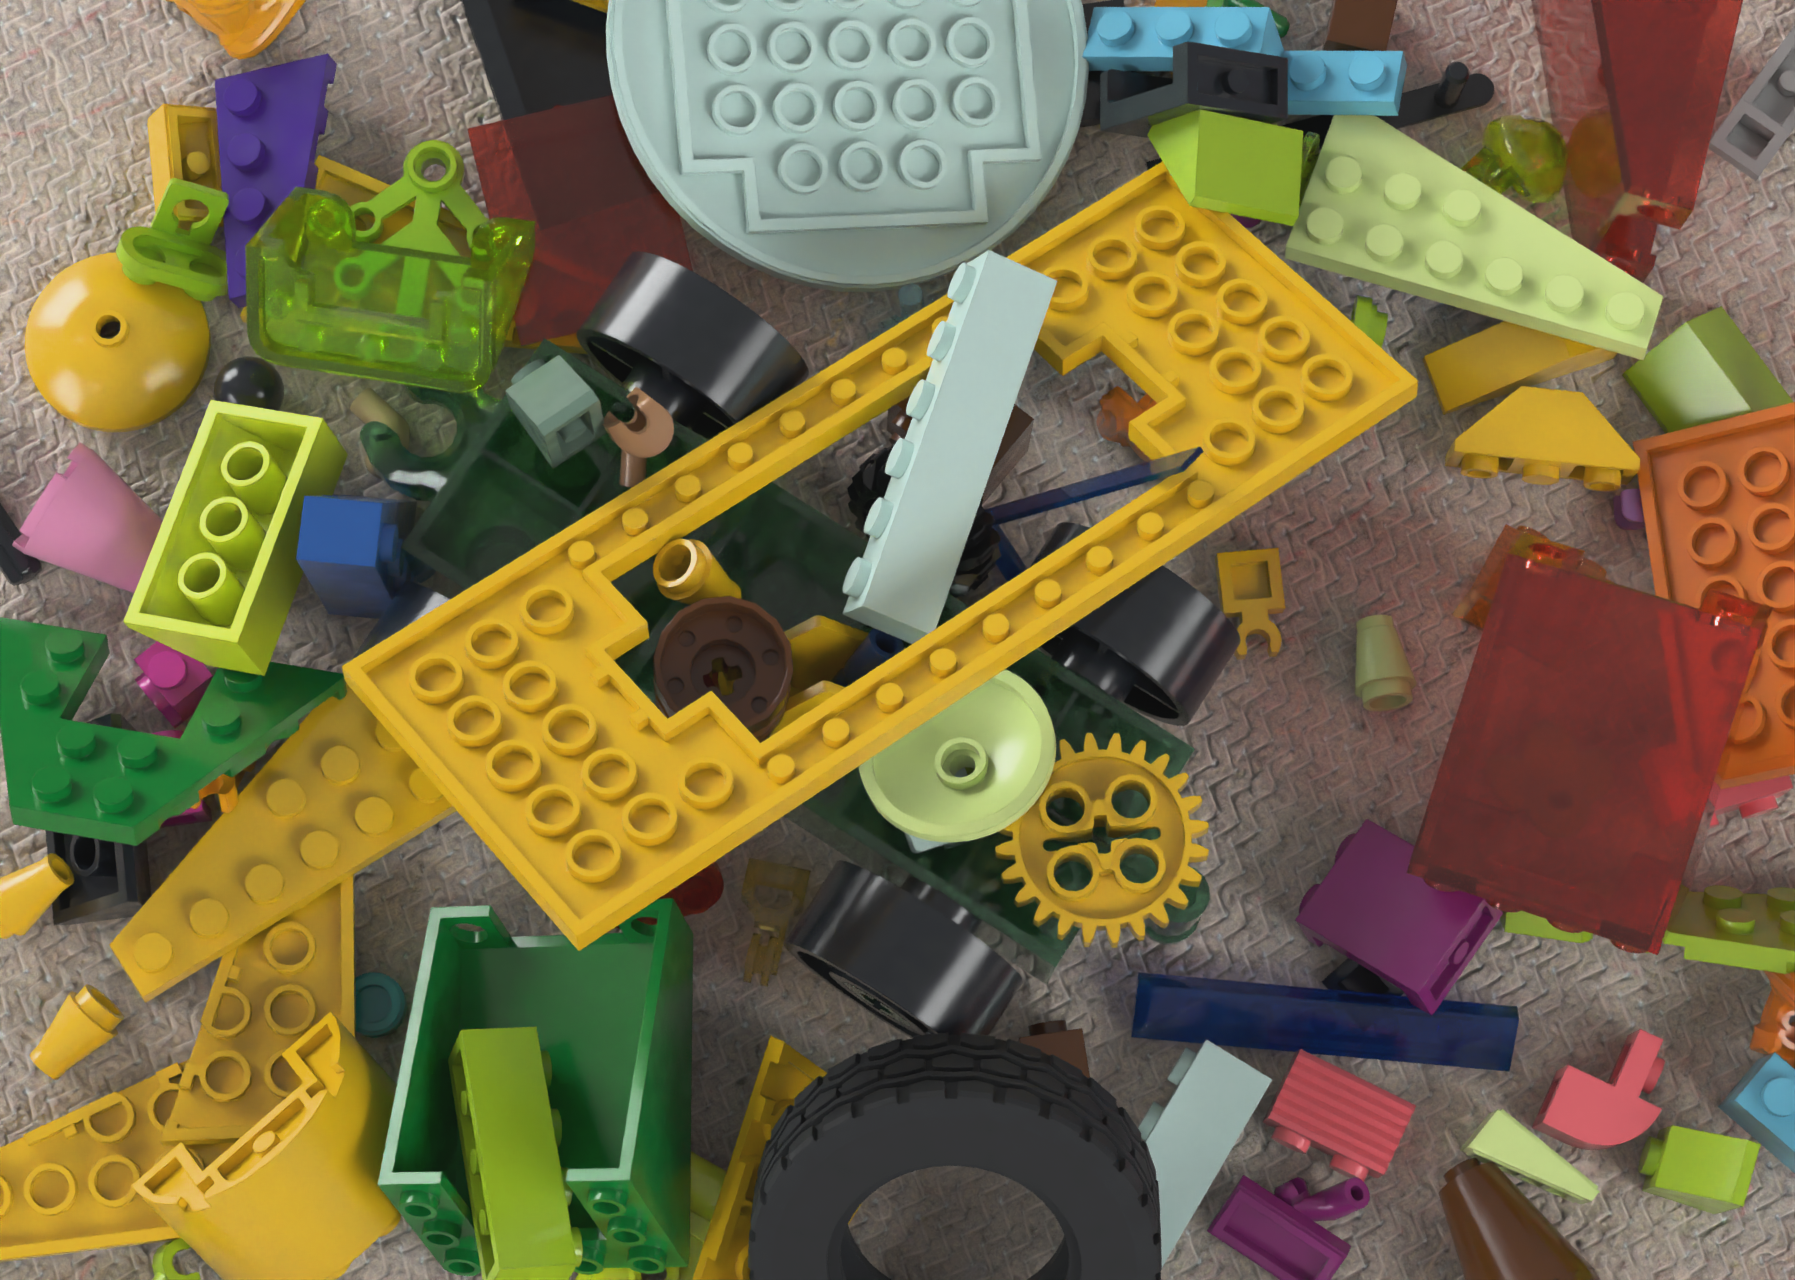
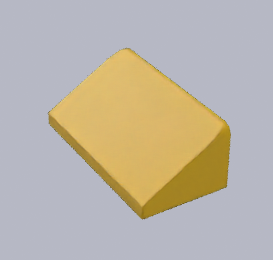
(185, 148)

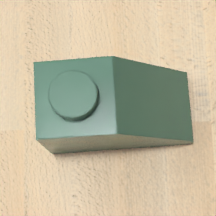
(556, 408)

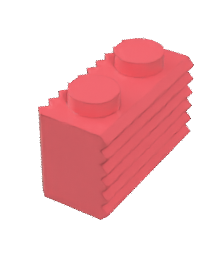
(1338, 1116)

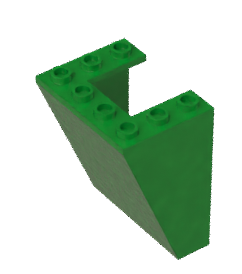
(619, 1078)

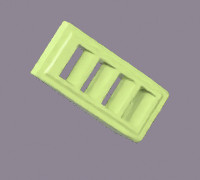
(1527, 1157)

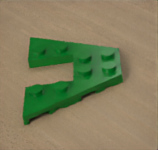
(122, 780)

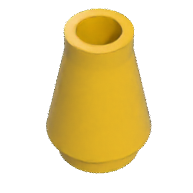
(690, 572)
(30, 893)
(78, 1029)

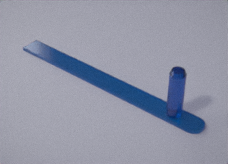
(1010, 562)

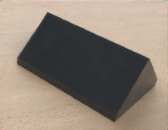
(107, 875)

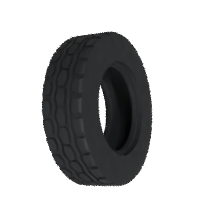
(955, 1105)

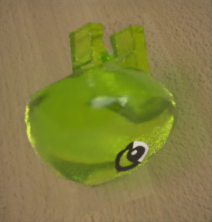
(1521, 154)

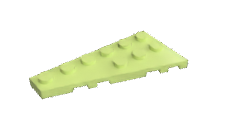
(1429, 229)

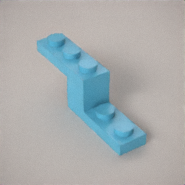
(1316, 79)

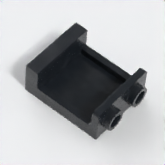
(1203, 78)

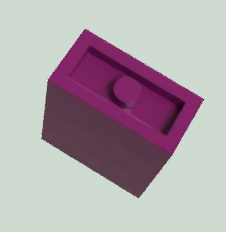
(1395, 919)

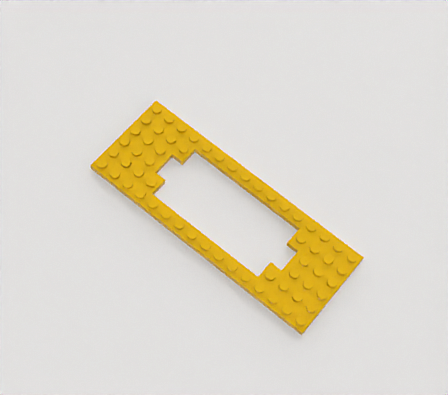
(613, 805)

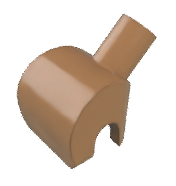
(641, 437)

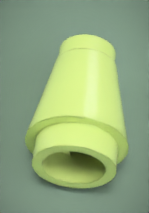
(1382, 668)

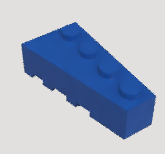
(354, 551)

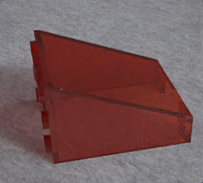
(1637, 112)
(1589, 748)

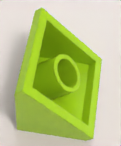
(1233, 164)
(1704, 375)

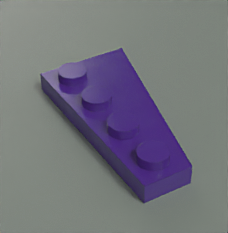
(267, 147)

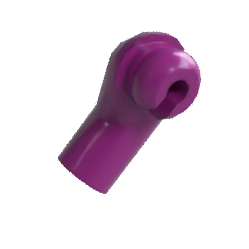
(1326, 1204)

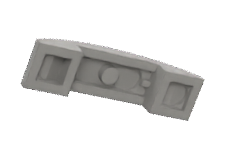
(1762, 115)

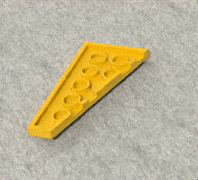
(301, 826)
(258, 1008)

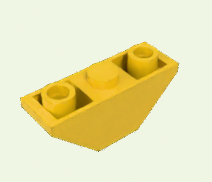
(1545, 439)

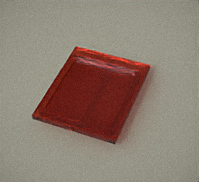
(588, 204)

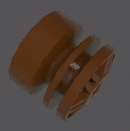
(730, 639)

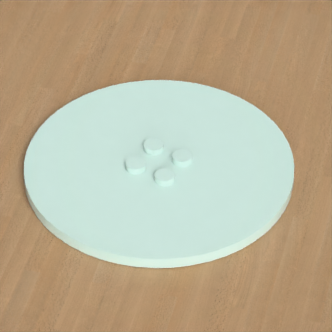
(850, 131)

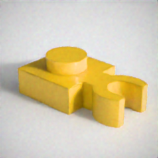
(1251, 589)

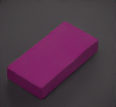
(1277, 1235)

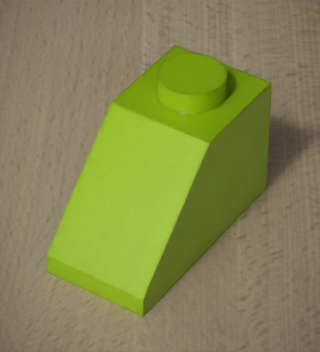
(1698, 1168)

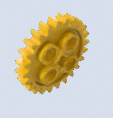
(1109, 898)

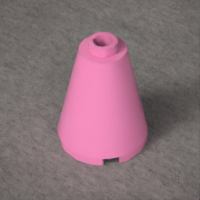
(91, 523)

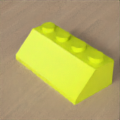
(231, 536)

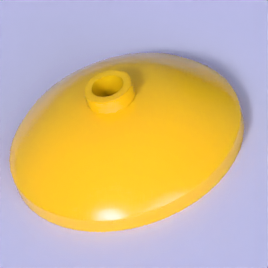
(122, 379)

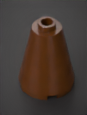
(1502, 1231)

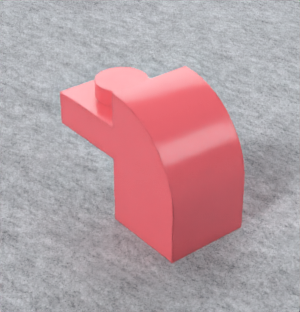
(1601, 1113)

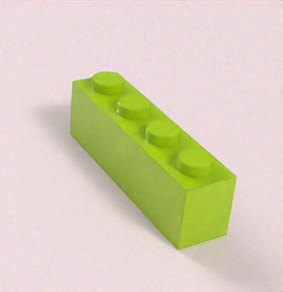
(513, 1155)

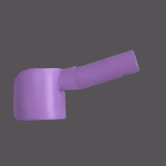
(1629, 510)

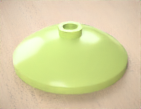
(995, 730)

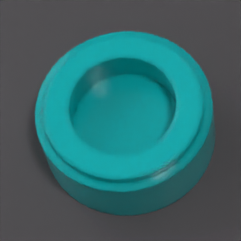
(379, 1004)

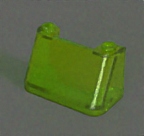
(377, 307)

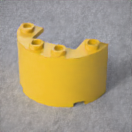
(301, 1183)

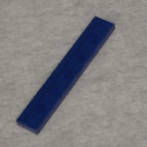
(1323, 1022)

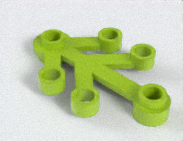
(424, 230)

